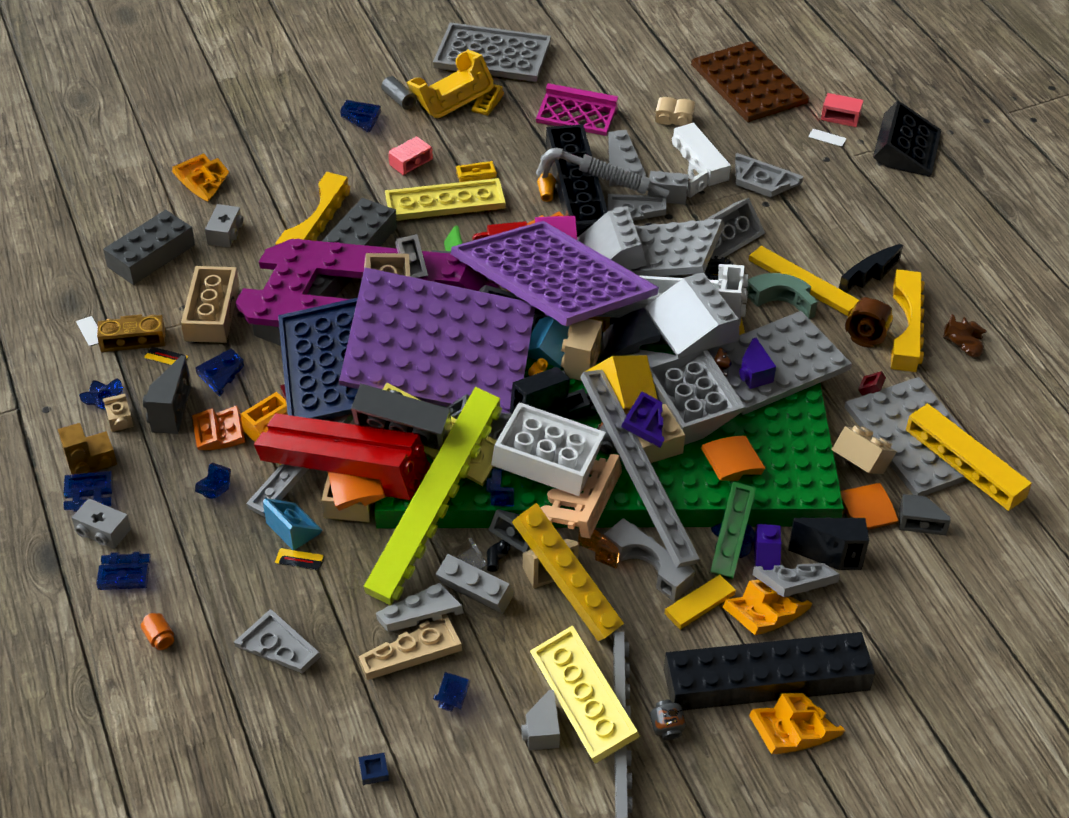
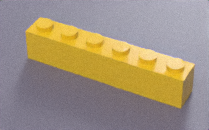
(968, 457)
(567, 572)

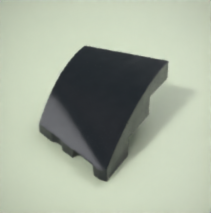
(628, 334)

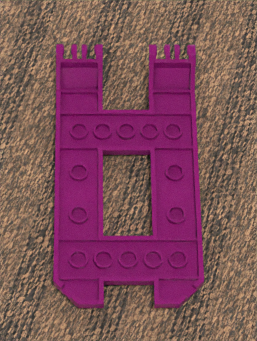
(299, 262)

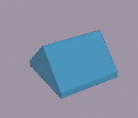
(547, 341)
(290, 522)

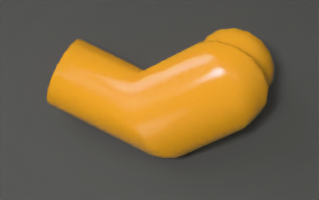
(538, 367)

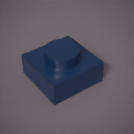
(373, 768)

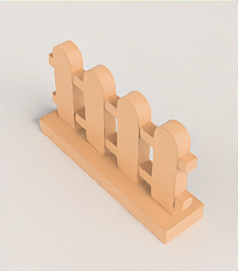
(590, 502)

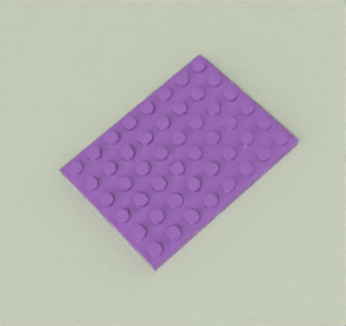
(554, 272)
(436, 339)

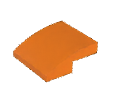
(218, 429)
(732, 458)
(354, 489)
(869, 503)

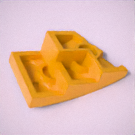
(201, 175)
(763, 609)
(793, 724)

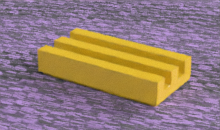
(476, 171)

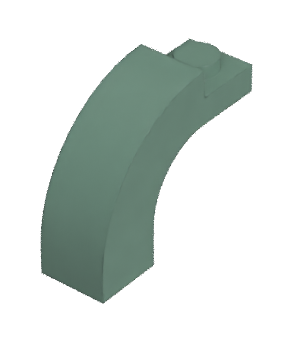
(782, 288)

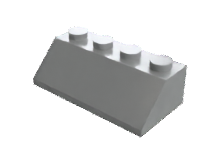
(739, 229)

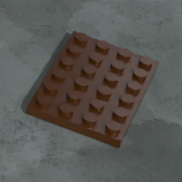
(749, 81)

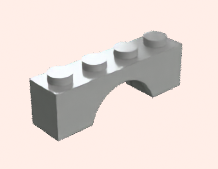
(637, 545)

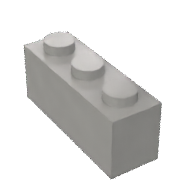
(475, 583)

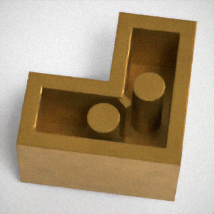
(86, 453)

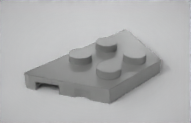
(763, 177)

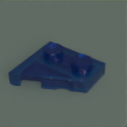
(361, 114)
(220, 370)

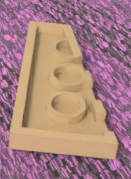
(423, 645)

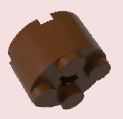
(869, 322)

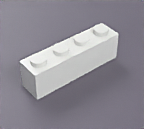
(699, 150)

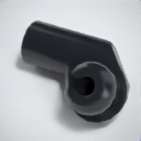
(495, 553)

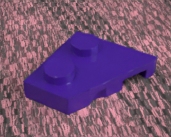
(646, 419)

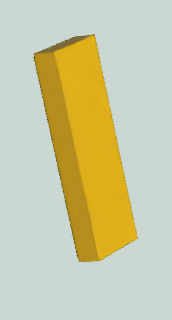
(699, 602)

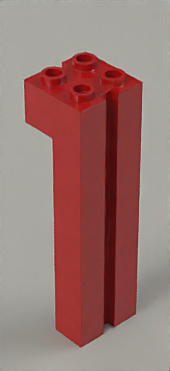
(347, 449)

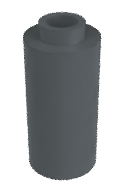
(399, 92)

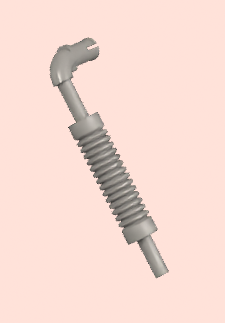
(604, 170)

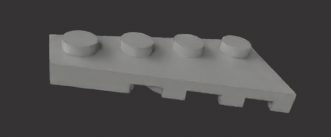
(623, 153)

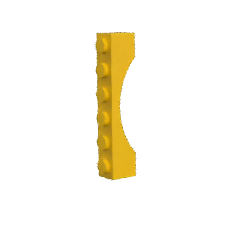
(332, 191)
(906, 347)

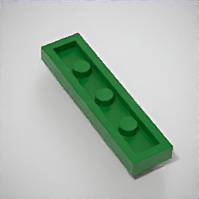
(732, 530)

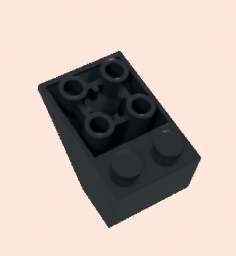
(831, 541)

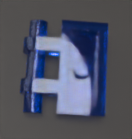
(85, 485)
(123, 571)

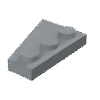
(798, 580)

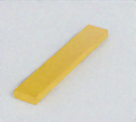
(819, 288)

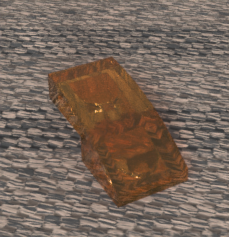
(604, 549)

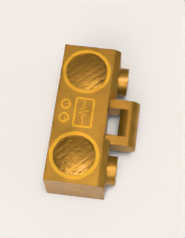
(131, 332)

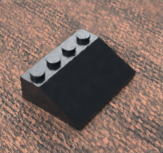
(907, 141)

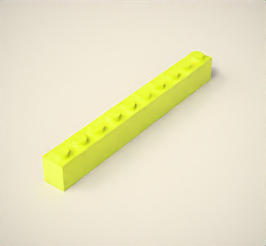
(432, 497)

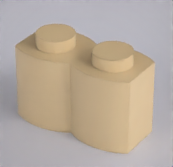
(674, 111)

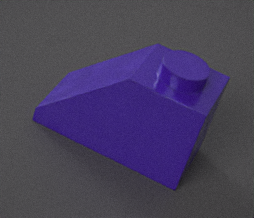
(756, 366)
(767, 546)

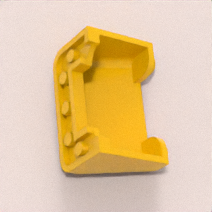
(456, 89)

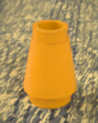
(546, 187)

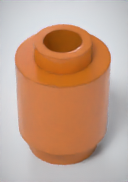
(157, 631)

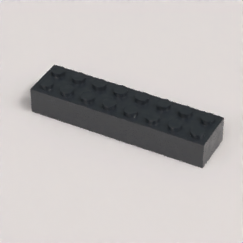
(578, 191)
(767, 670)

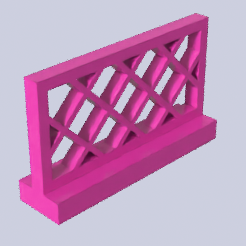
(580, 99)

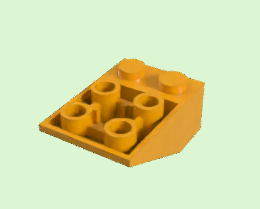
(258, 416)

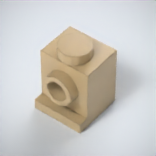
(118, 412)

